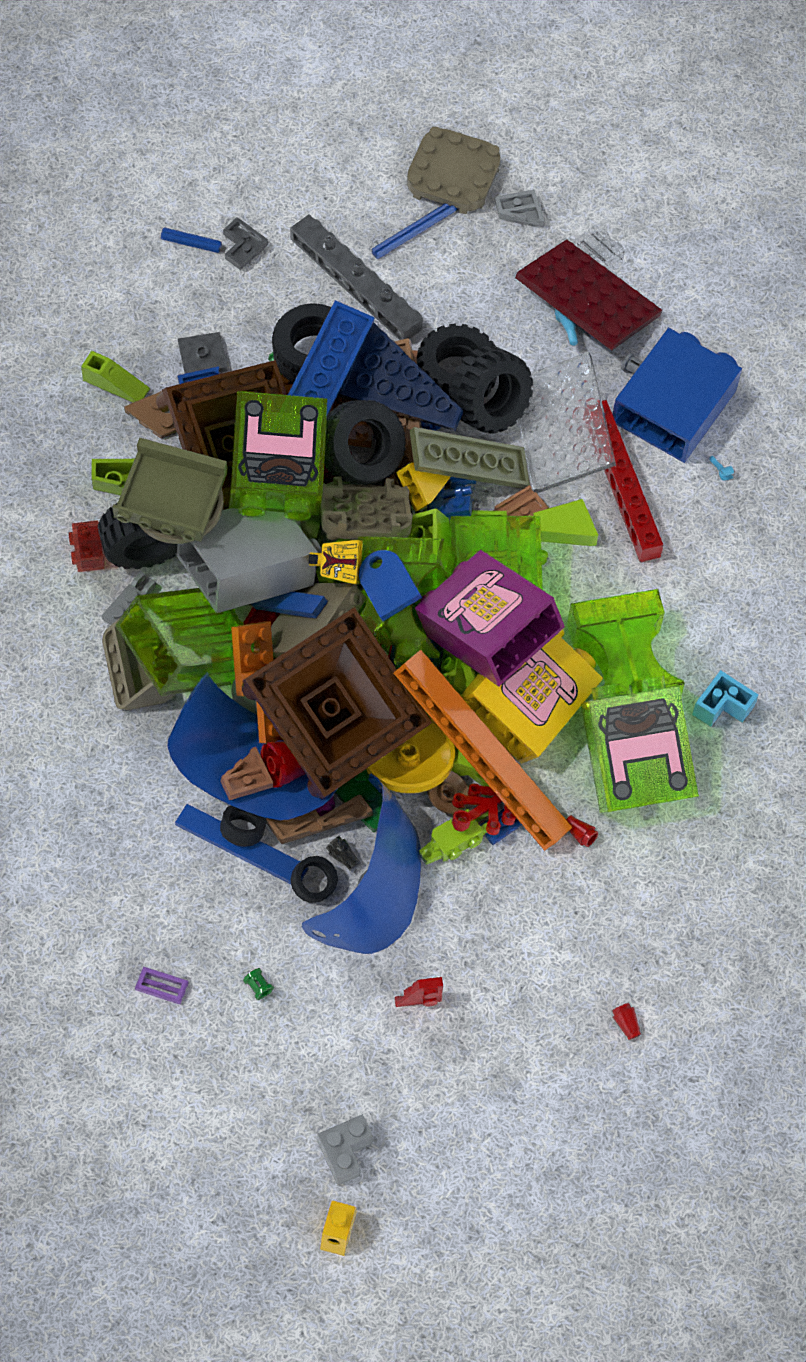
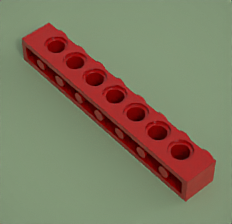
(631, 497)

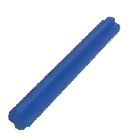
(412, 230)

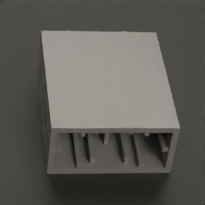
(249, 559)

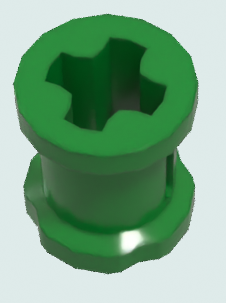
(251, 979)

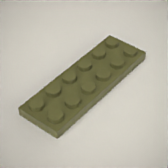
(469, 458)

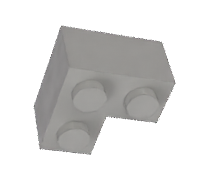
(340, 1143)

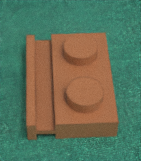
(522, 503)

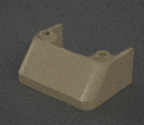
(128, 679)

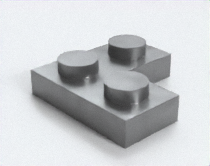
(248, 243)

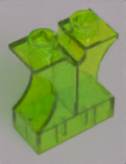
(429, 565)
(619, 637)

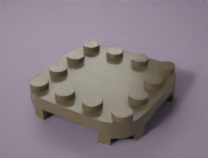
(453, 169)
(365, 510)

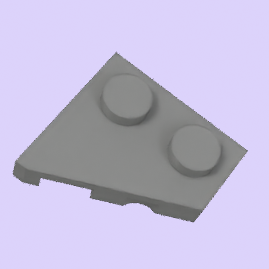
(520, 207)

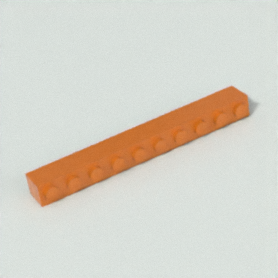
(482, 750)

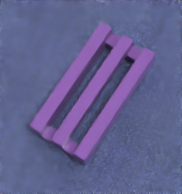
(160, 994)

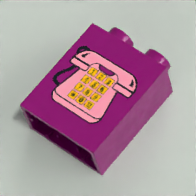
(489, 617)

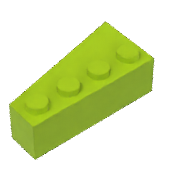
(110, 474)

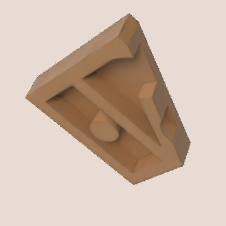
(151, 416)

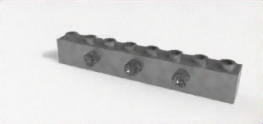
(356, 278)

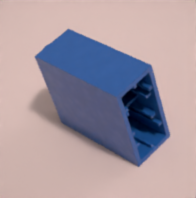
(677, 394)

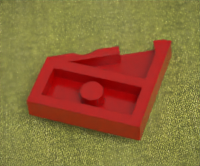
(423, 992)

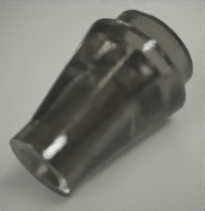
(342, 852)

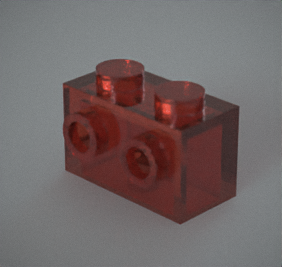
(87, 545)

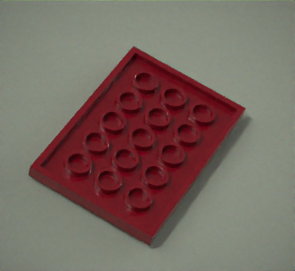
(588, 294)

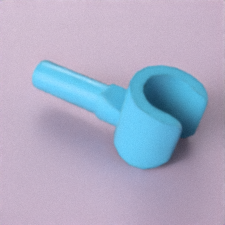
(724, 472)

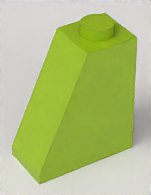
(568, 524)

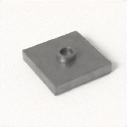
(202, 352)

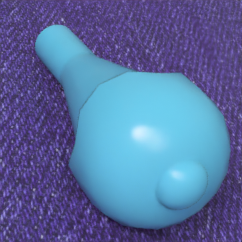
(569, 326)

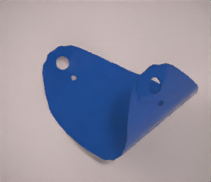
(213, 737)
(388, 892)

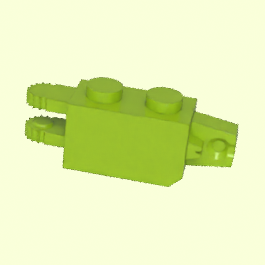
(449, 843)

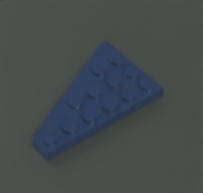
(390, 377)

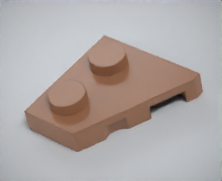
(247, 776)

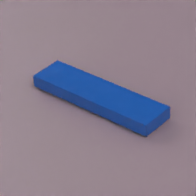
(293, 604)

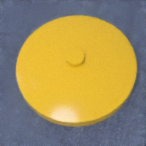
(417, 763)

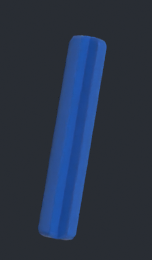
(191, 240)

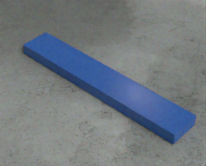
(259, 855)

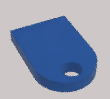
(389, 585)

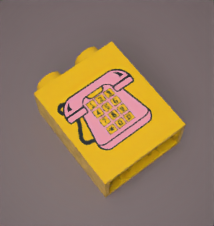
(536, 699)

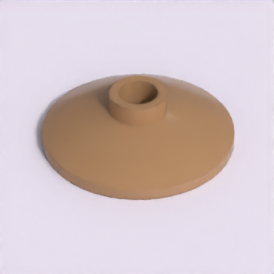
(450, 786)

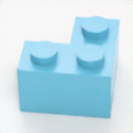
(724, 695)

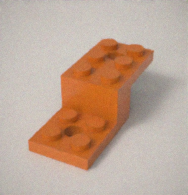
(249, 662)

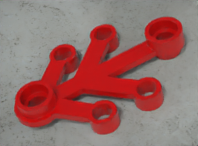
(462, 819)

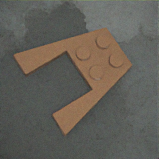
(312, 823)

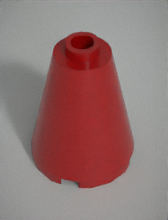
(280, 763)

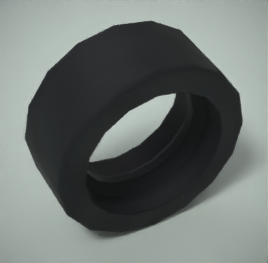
(241, 836)
(330, 872)

